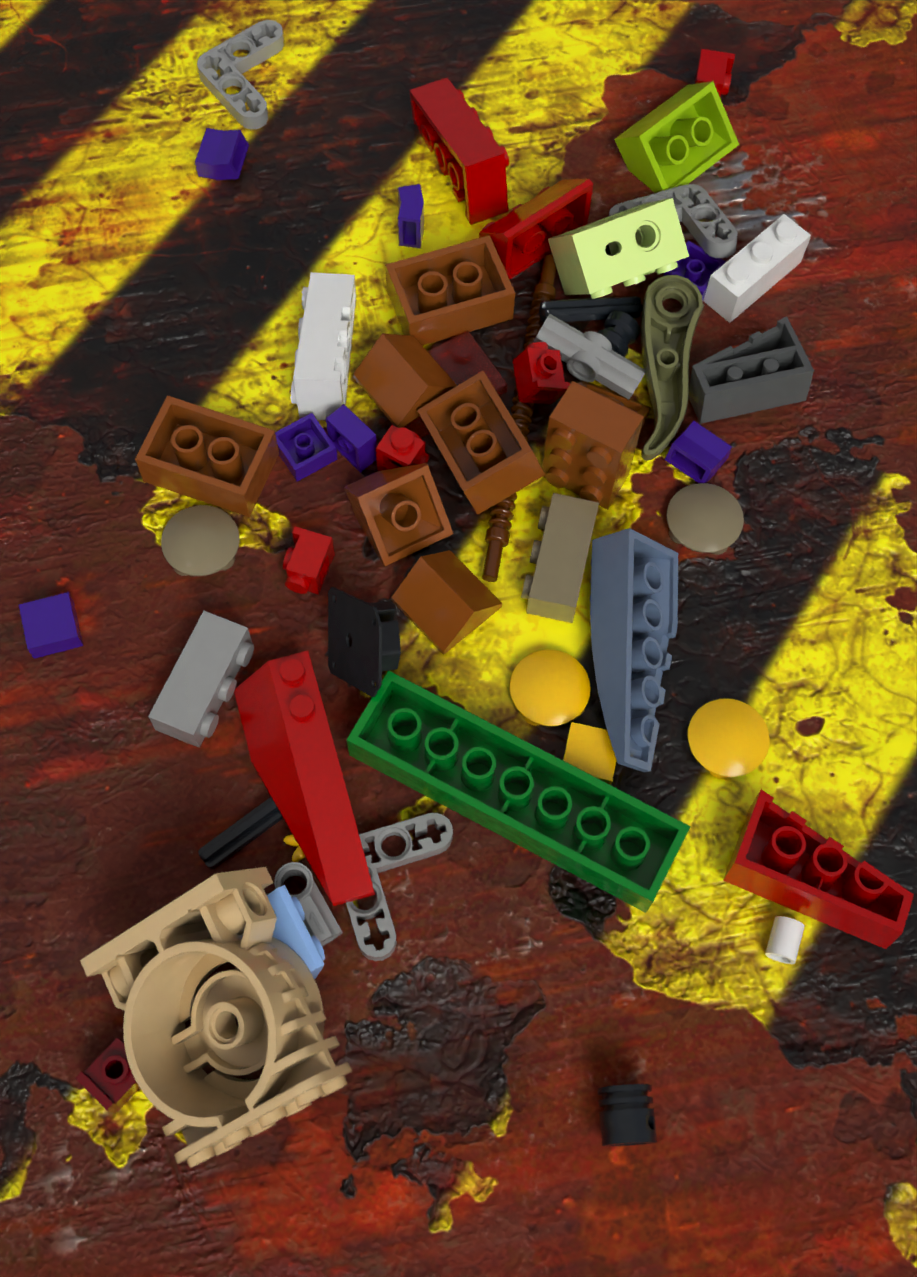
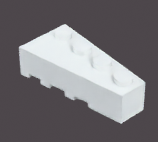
(324, 344)

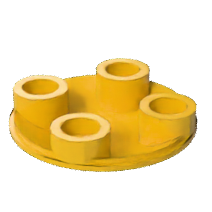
(549, 688)
(728, 738)

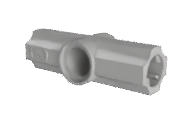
(591, 357)

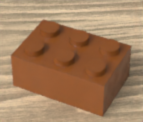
(450, 291)
(481, 442)
(590, 444)
(208, 455)

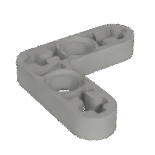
(262, 42)
(703, 232)
(426, 850)

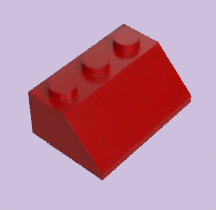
(525, 231)

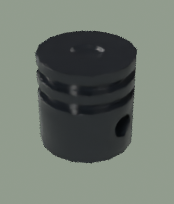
(626, 1115)

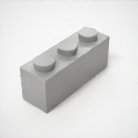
(202, 679)

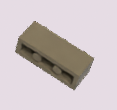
(560, 557)

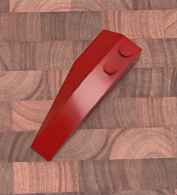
(302, 772)

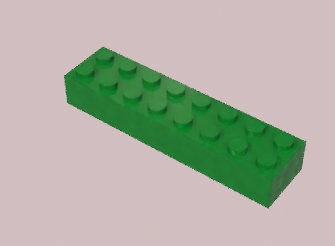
(517, 791)

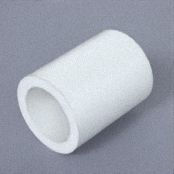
(785, 940)

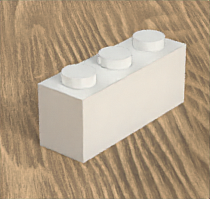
(756, 268)

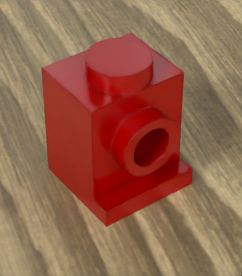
(715, 67)
(539, 374)
(402, 447)
(308, 561)

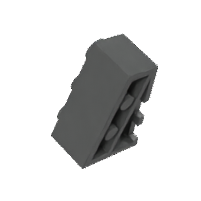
(753, 376)

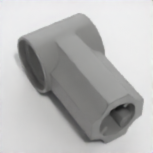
(317, 914)

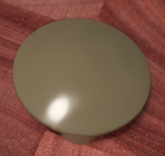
(704, 518)
(200, 541)

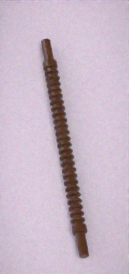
(497, 534)

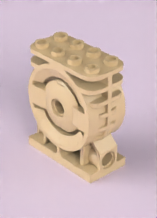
(159, 981)

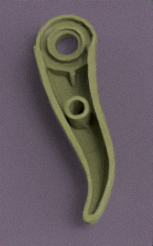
(666, 355)

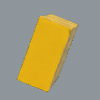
(590, 751)

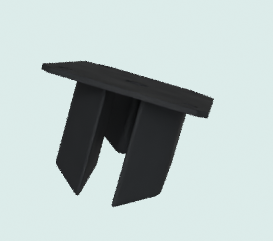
(373, 641)

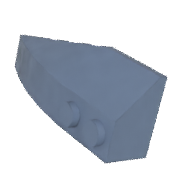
(630, 634)

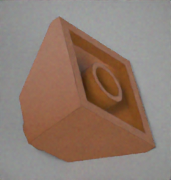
(399, 511)

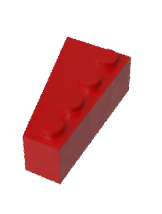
(462, 148)
(814, 876)

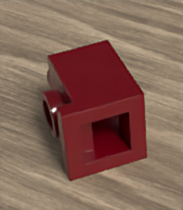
(107, 1091)

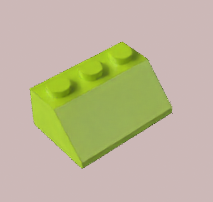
(678, 138)

